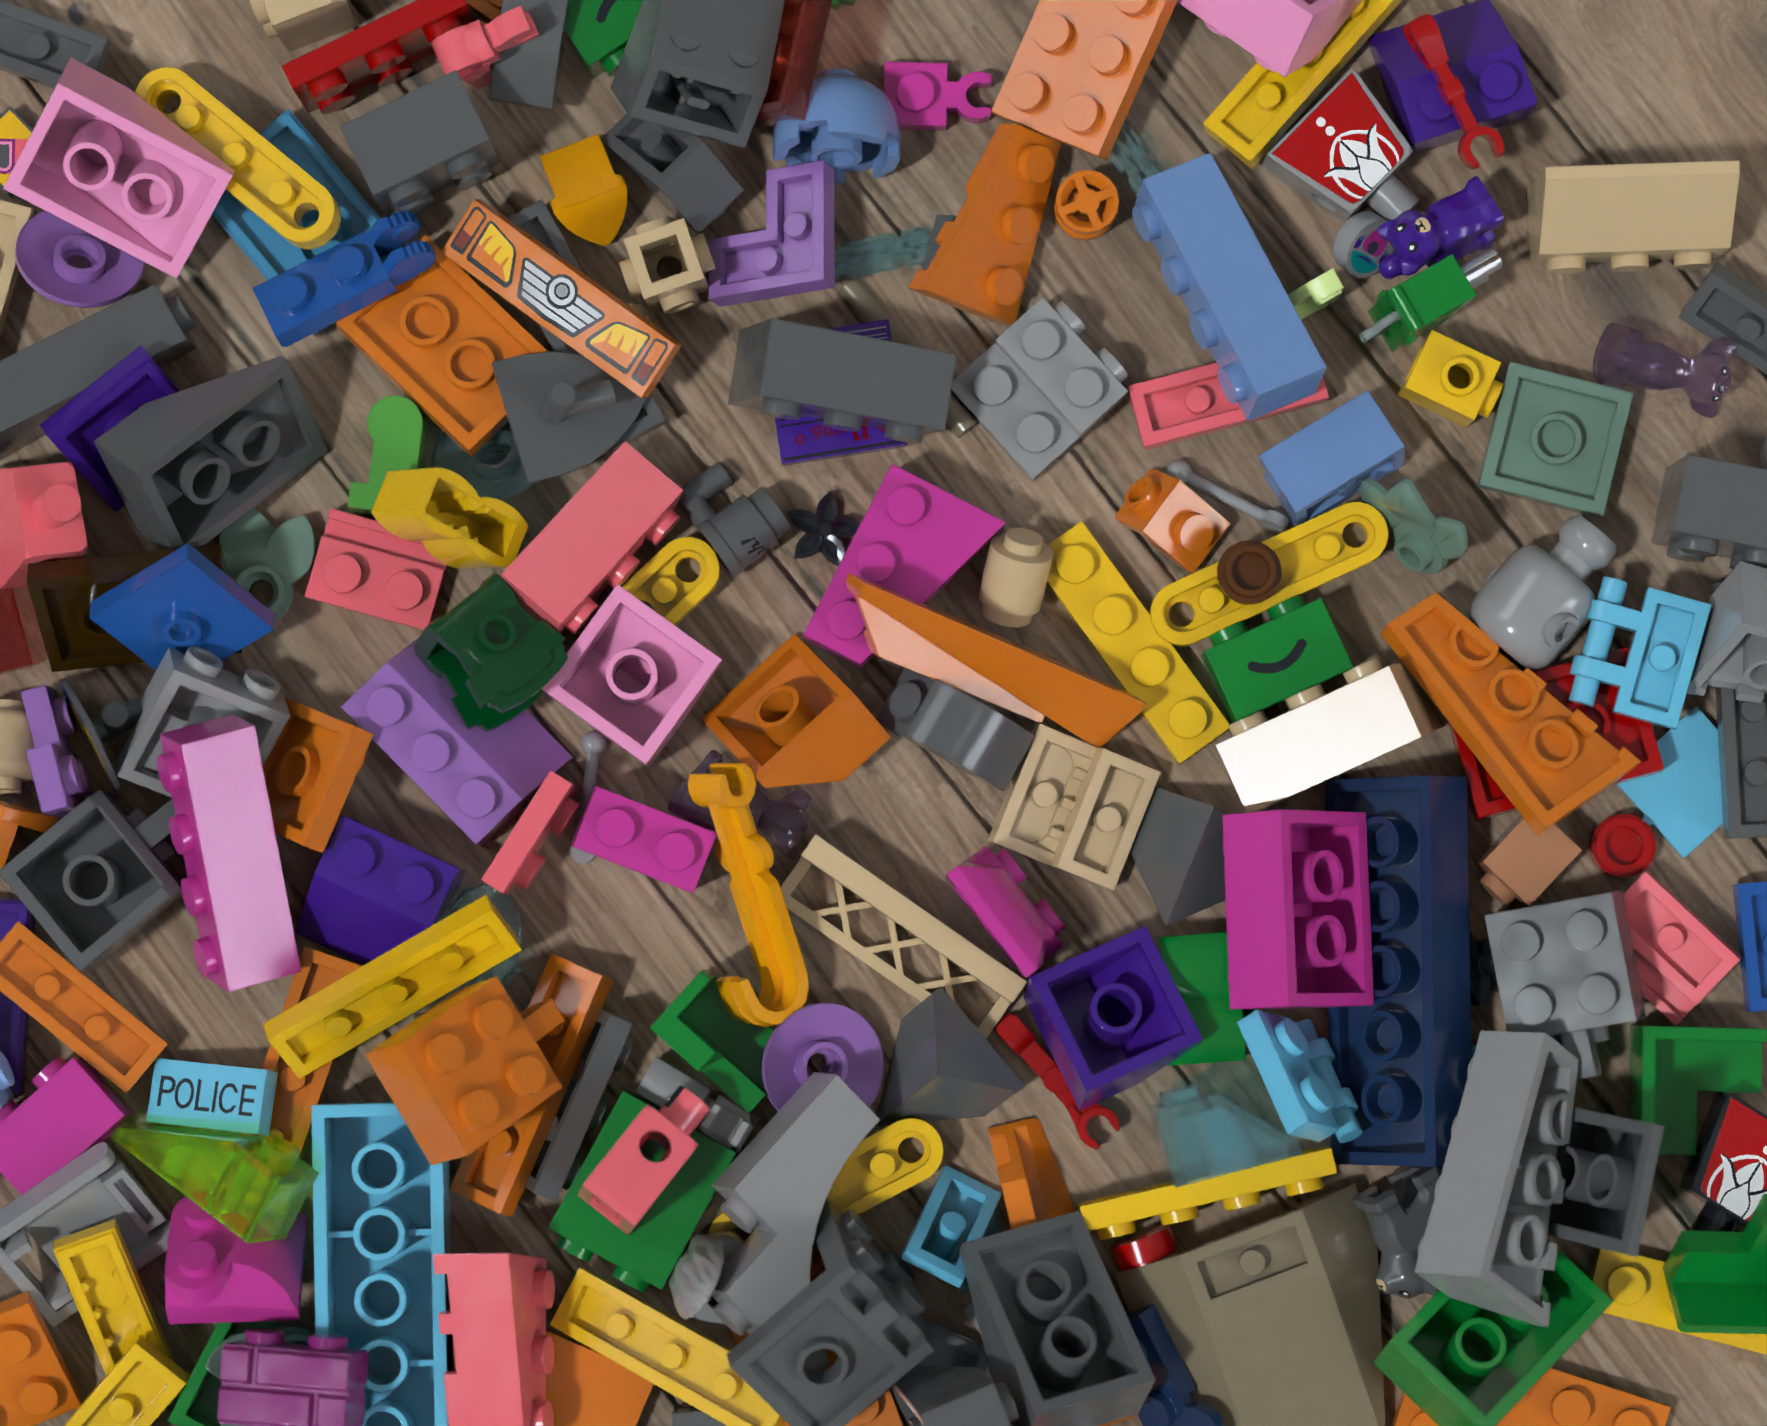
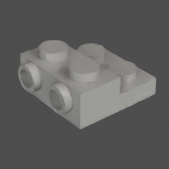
(1040, 387)
(195, 690)

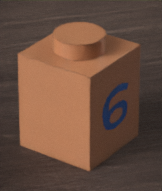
(1524, 864)

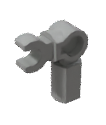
(725, 1120)

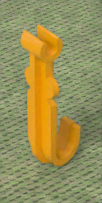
(756, 899)

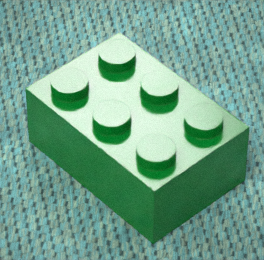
(1478, 1364)

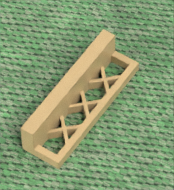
(907, 915)

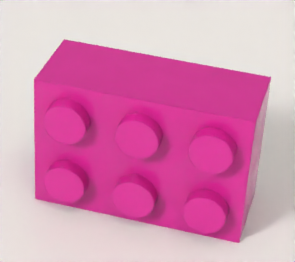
(1297, 909)

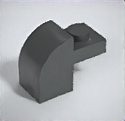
(955, 728)

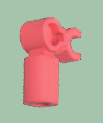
(477, 45)

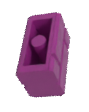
(292, 1383)

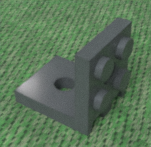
(856, 1309)

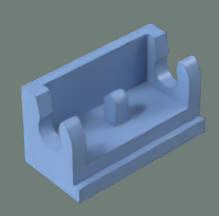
(1332, 458)

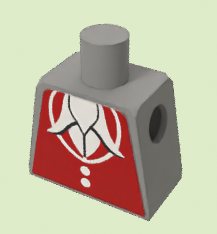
(1345, 154)

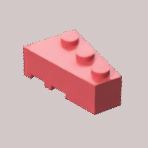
(594, 541)
(497, 1338)

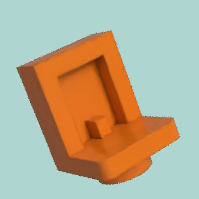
(1172, 519)

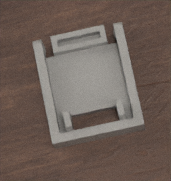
(68, 1201)

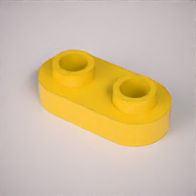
(662, 589)

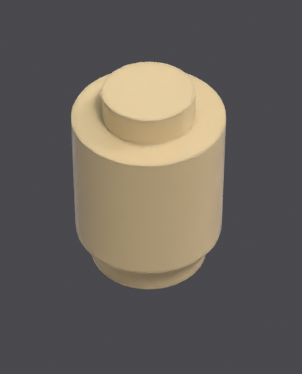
(1015, 577)

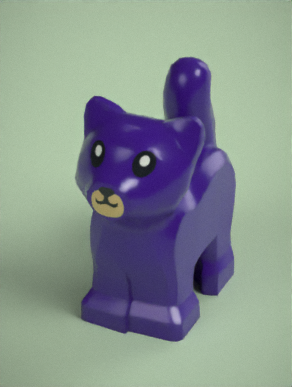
(1447, 227)

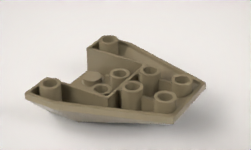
(1277, 1317)

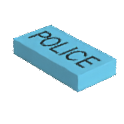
(212, 1096)

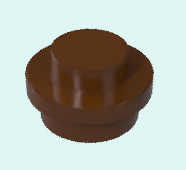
(1249, 572)

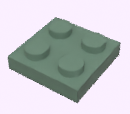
(1554, 440)

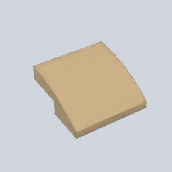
(1074, 806)

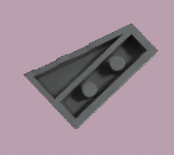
(842, 379)

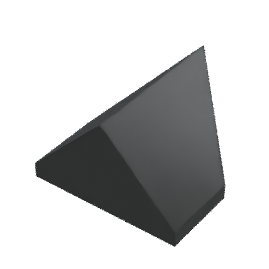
(1181, 854)
(943, 1067)

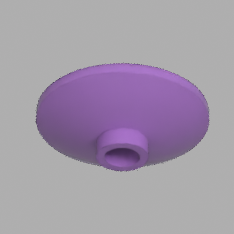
(73, 264)
(840, 1038)

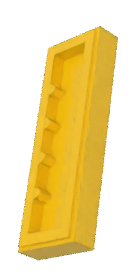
(108, 1292)

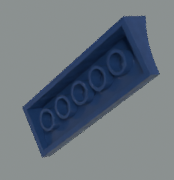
(1415, 1044)

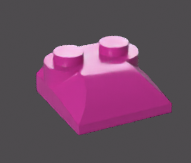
(992, 894)
(223, 1278)

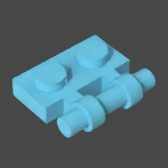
(1659, 657)
(1300, 1077)

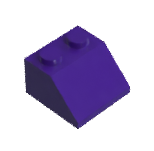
(1482, 59)
(374, 892)
(1111, 1017)

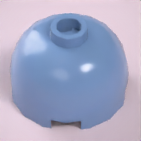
(845, 125)

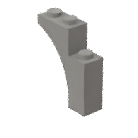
(780, 1193)

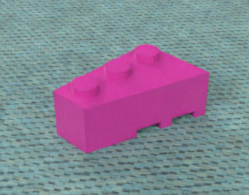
(908, 542)

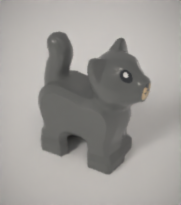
(1399, 1227)

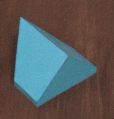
(953, 1214)

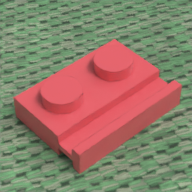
(375, 572)
(519, 858)
(1673, 949)

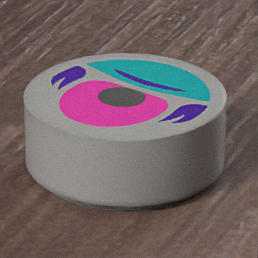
(1359, 246)

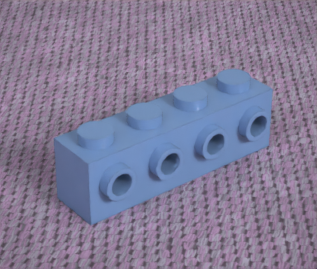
(1227, 287)

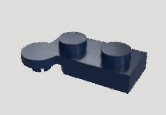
(1170, 1396)

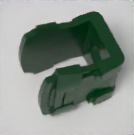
(491, 655)

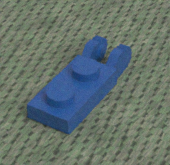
(344, 278)

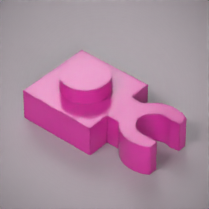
(925, 96)

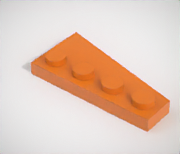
(1517, 730)

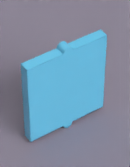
(1686, 795)

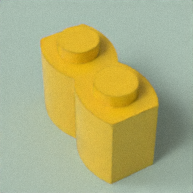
(449, 518)

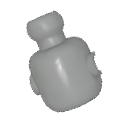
(1539, 597)

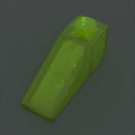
(237, 1178)

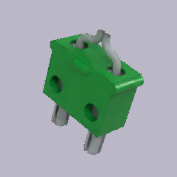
(1427, 299)

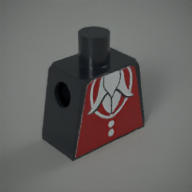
(1728, 1164)

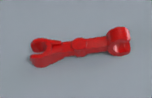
(1429, 47)
(1023, 1043)

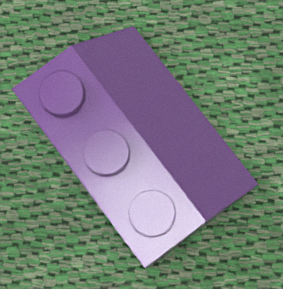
(470, 773)

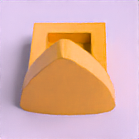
(586, 190)

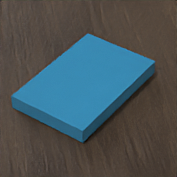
(261, 243)

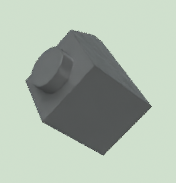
(674, 169)

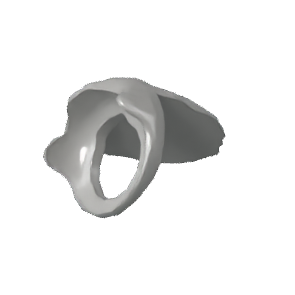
(699, 1272)

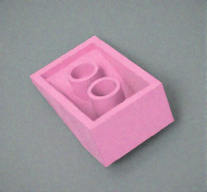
(119, 170)

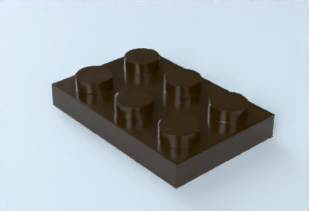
(62, 601)

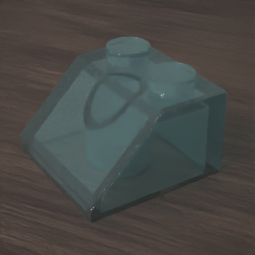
(1211, 1136)

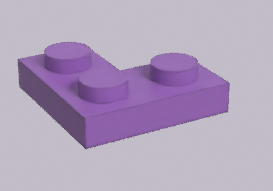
(794, 249)
(57, 776)

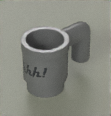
(741, 529)

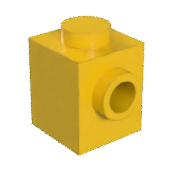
(1452, 380)

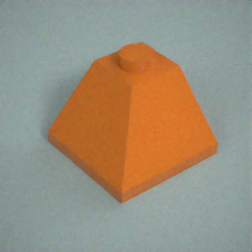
(795, 721)

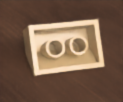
(1632, 215)

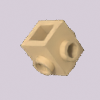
(657, 243)

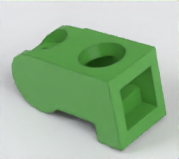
(399, 444)

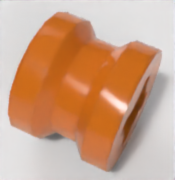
(1092, 190)

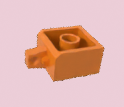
(467, 1068)

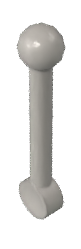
(1270, 519)
(593, 744)

